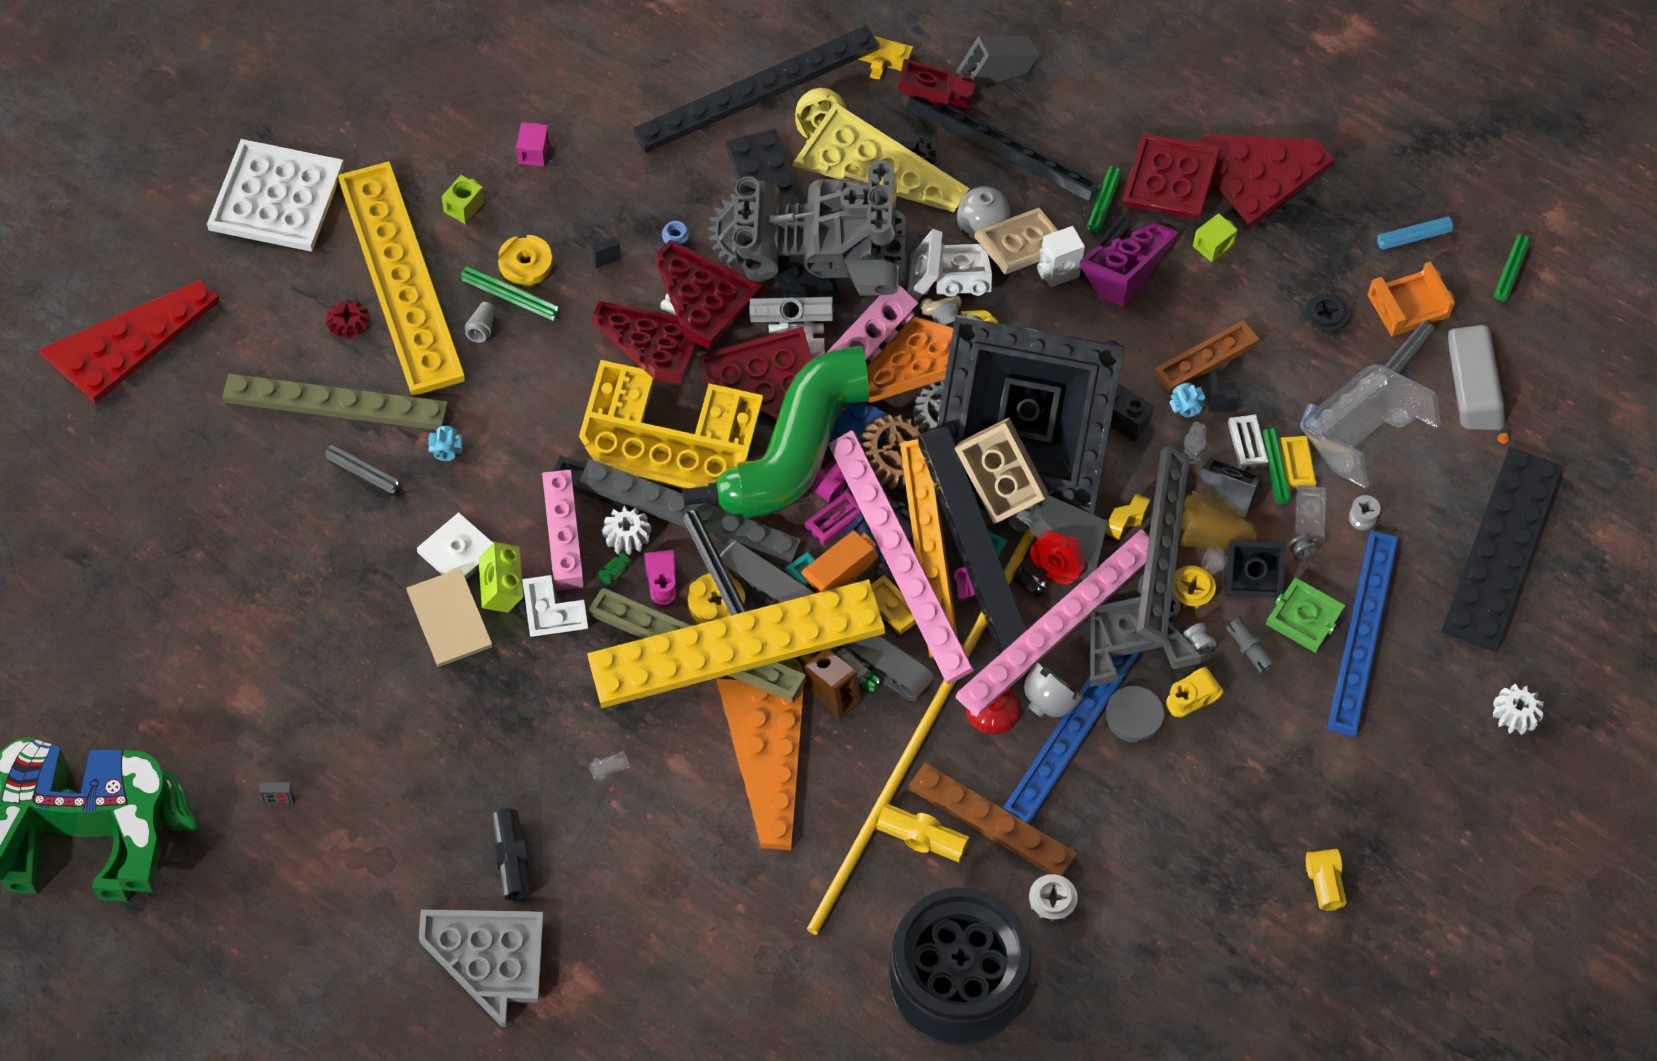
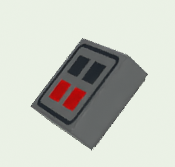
(276, 793)

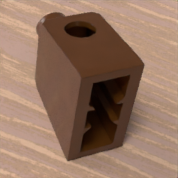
(832, 681)

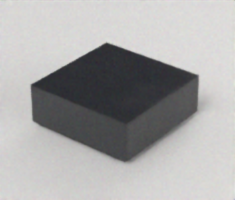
(606, 252)

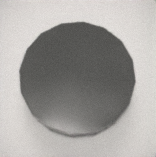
(1134, 714)

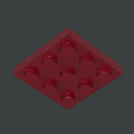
(1171, 176)

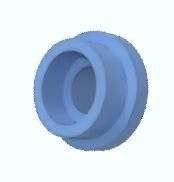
(677, 228)

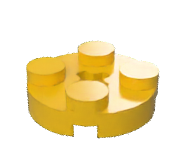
(525, 274)
(701, 593)

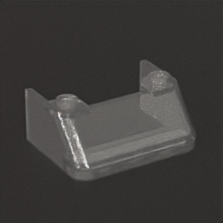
(1360, 408)

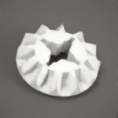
(1064, 890)

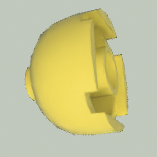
(813, 108)

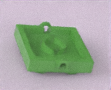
(1305, 614)

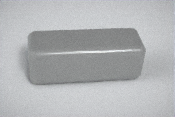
(1476, 378)

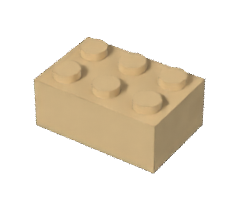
(1001, 470)

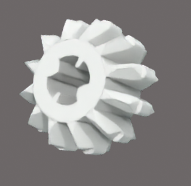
(626, 540)
(1506, 710)

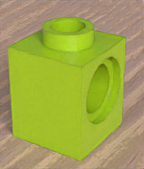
(458, 206)
(1215, 237)

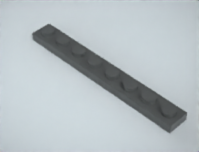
(670, 506)
(1163, 545)

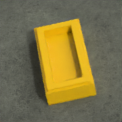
(1298, 461)

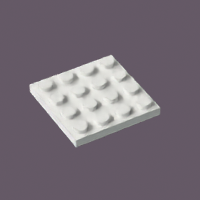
(275, 195)

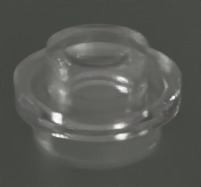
(1213, 560)

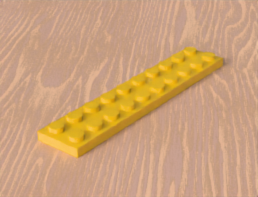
(401, 279)
(735, 643)

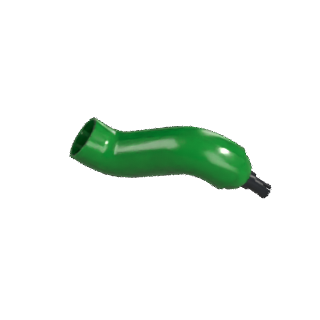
(796, 442)

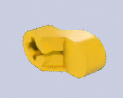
(1127, 516)

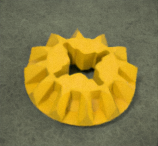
(1205, 586)

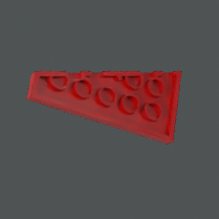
(115, 348)

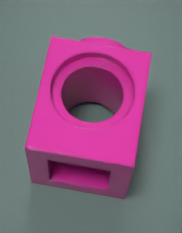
(532, 144)

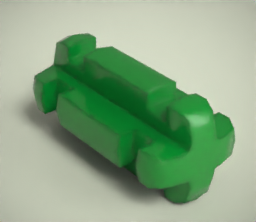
(614, 568)

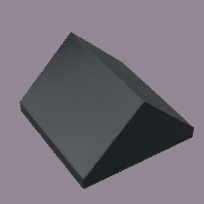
(1254, 568)

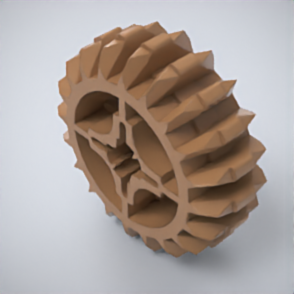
(888, 460)

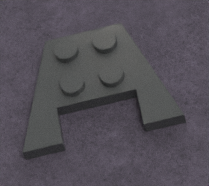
(1115, 635)

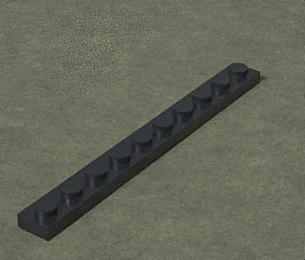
(755, 88)

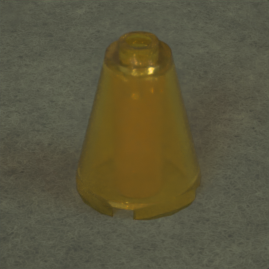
(1210, 524)

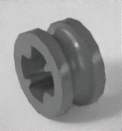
(1302, 546)

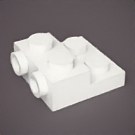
(964, 270)

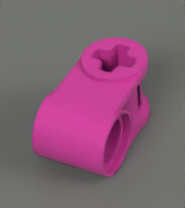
(661, 577)

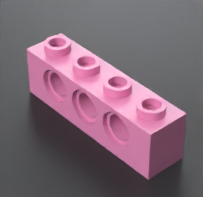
(896, 305)
(562, 530)

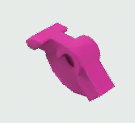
(963, 585)

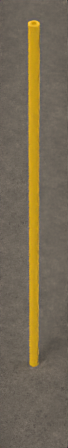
(908, 756)

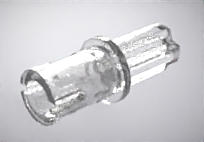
(1195, 442)

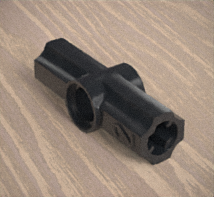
(511, 854)

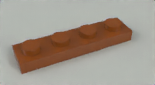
(1206, 356)

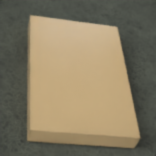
(1016, 240)
(449, 617)

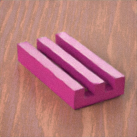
(819, 531)

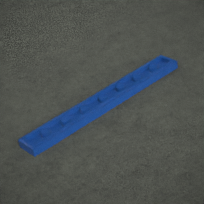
(1362, 634)
(1064, 744)

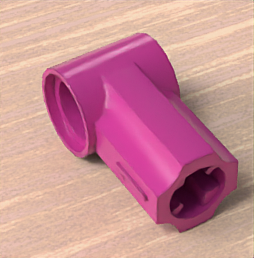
(829, 482)

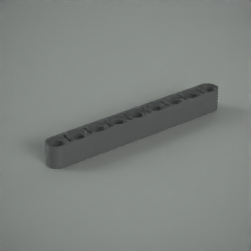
(774, 587)

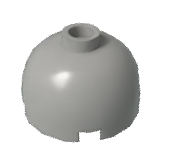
(982, 208)
(1049, 693)

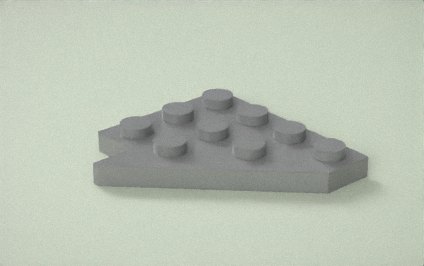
(488, 953)

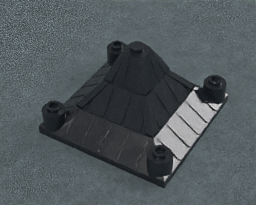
(1050, 388)

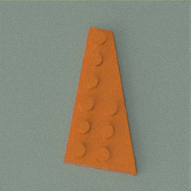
(767, 751)

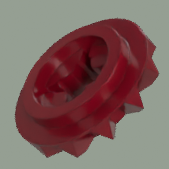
(357, 323)

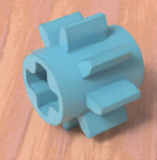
(1187, 400)
(445, 443)

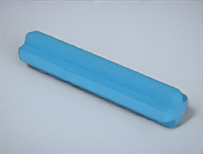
(1415, 233)

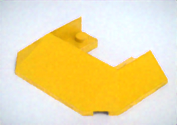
(619, 439)

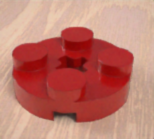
(1059, 557)

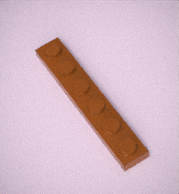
(992, 821)

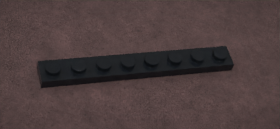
(1007, 146)

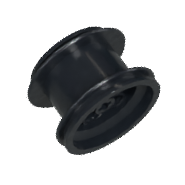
(964, 917)

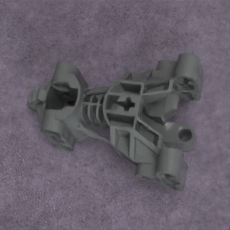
(832, 230)

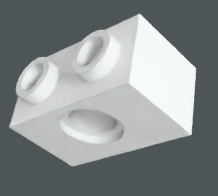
(1060, 256)

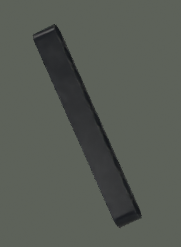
(971, 537)

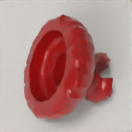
(998, 716)

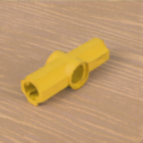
(922, 832)

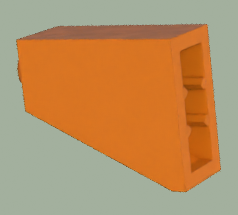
(841, 563)

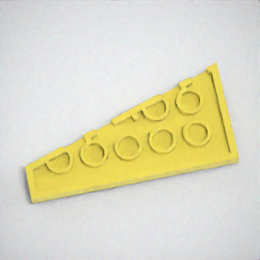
(848, 147)

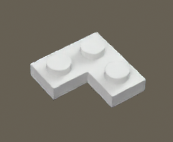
(545, 615)

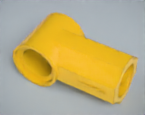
(1326, 872)

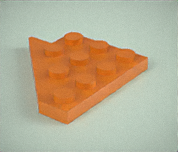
(910, 359)

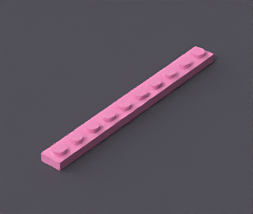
(901, 558)
(1055, 625)

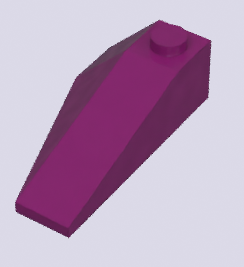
(1126, 264)

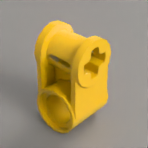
(1193, 693)

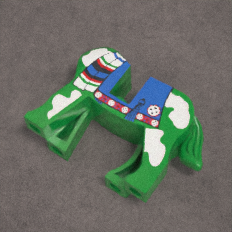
(119, 797)

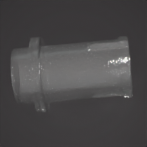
(861, 668)
(608, 765)

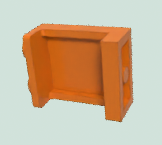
(1411, 300)

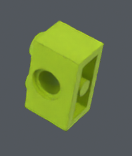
(500, 577)

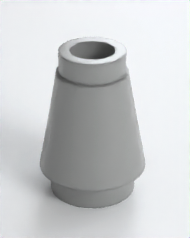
(480, 324)

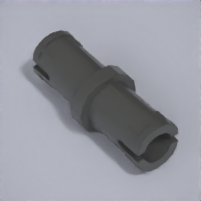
(1250, 645)

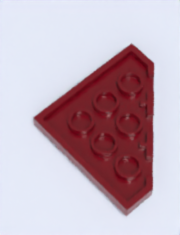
(1264, 171)
(703, 292)
(648, 338)
(759, 367)

